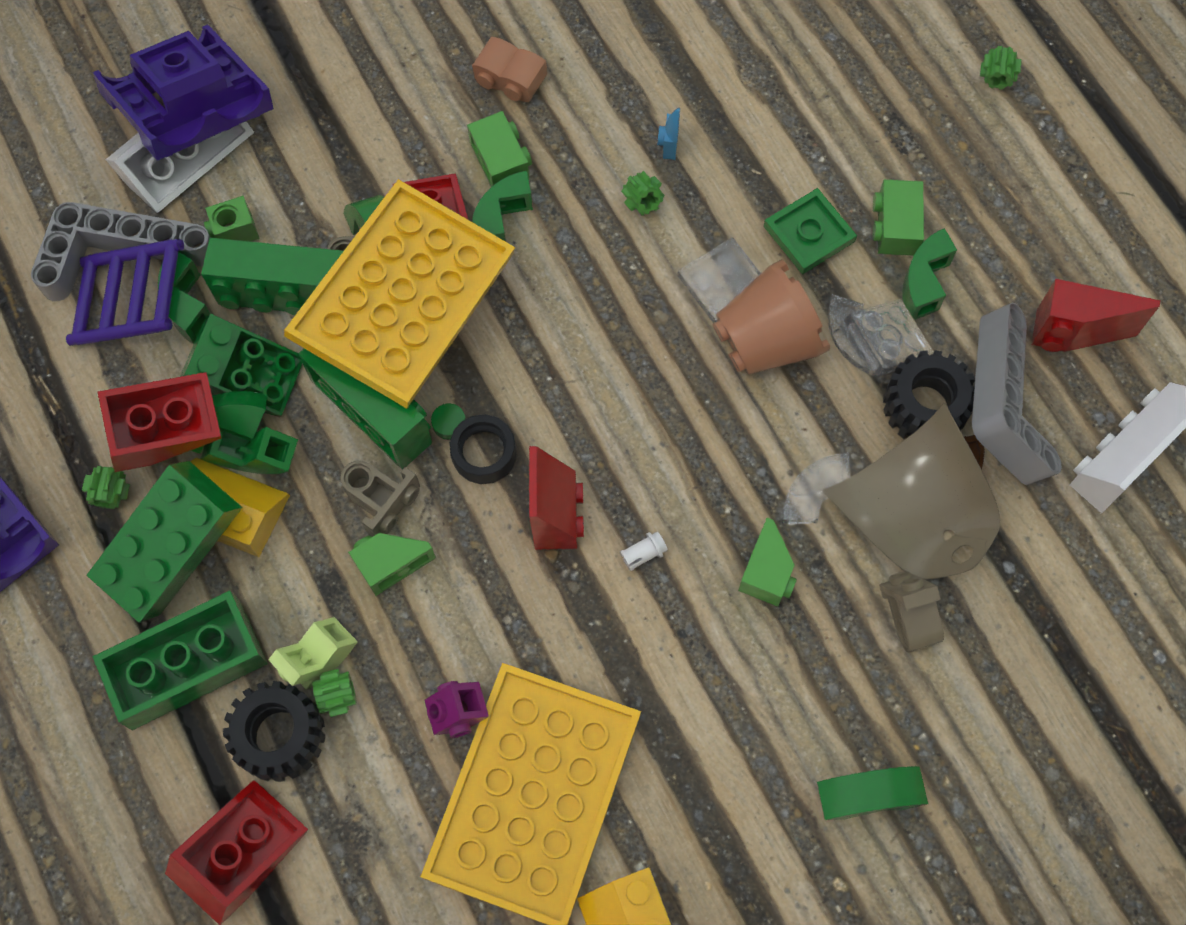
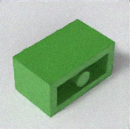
(497, 147)
(899, 217)

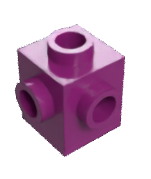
(456, 708)

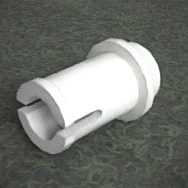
(644, 550)

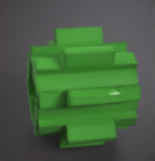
(1000, 67)
(642, 193)
(105, 487)
(334, 692)

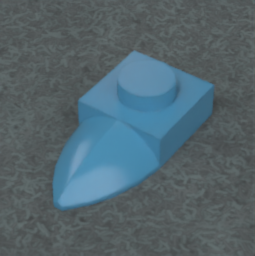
(669, 135)

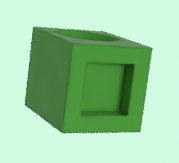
(230, 211)

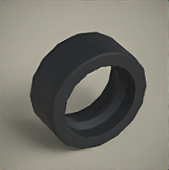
(478, 424)

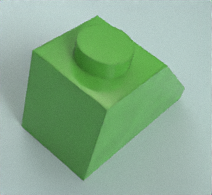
(389, 559)
(769, 568)

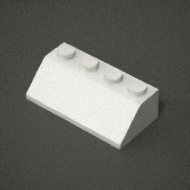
(166, 179)
(1134, 448)

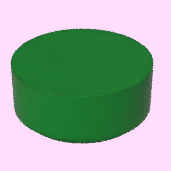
(446, 419)

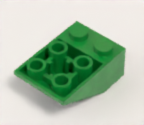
(243, 362)

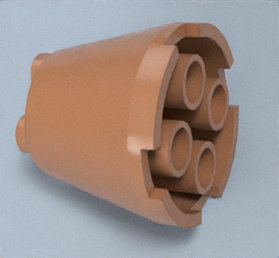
(770, 323)

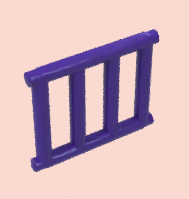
(133, 325)

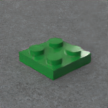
(810, 231)

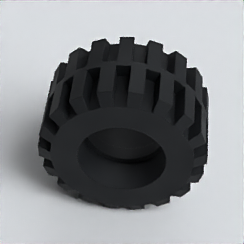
(931, 372)
(253, 711)

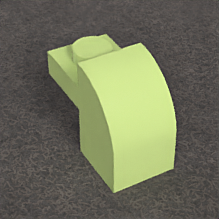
(318, 651)

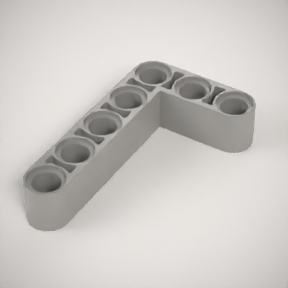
(88, 232)
(999, 399)

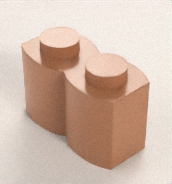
(509, 69)

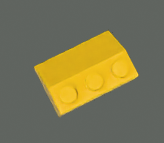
(260, 509)
(625, 902)

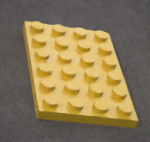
(400, 293)
(532, 796)

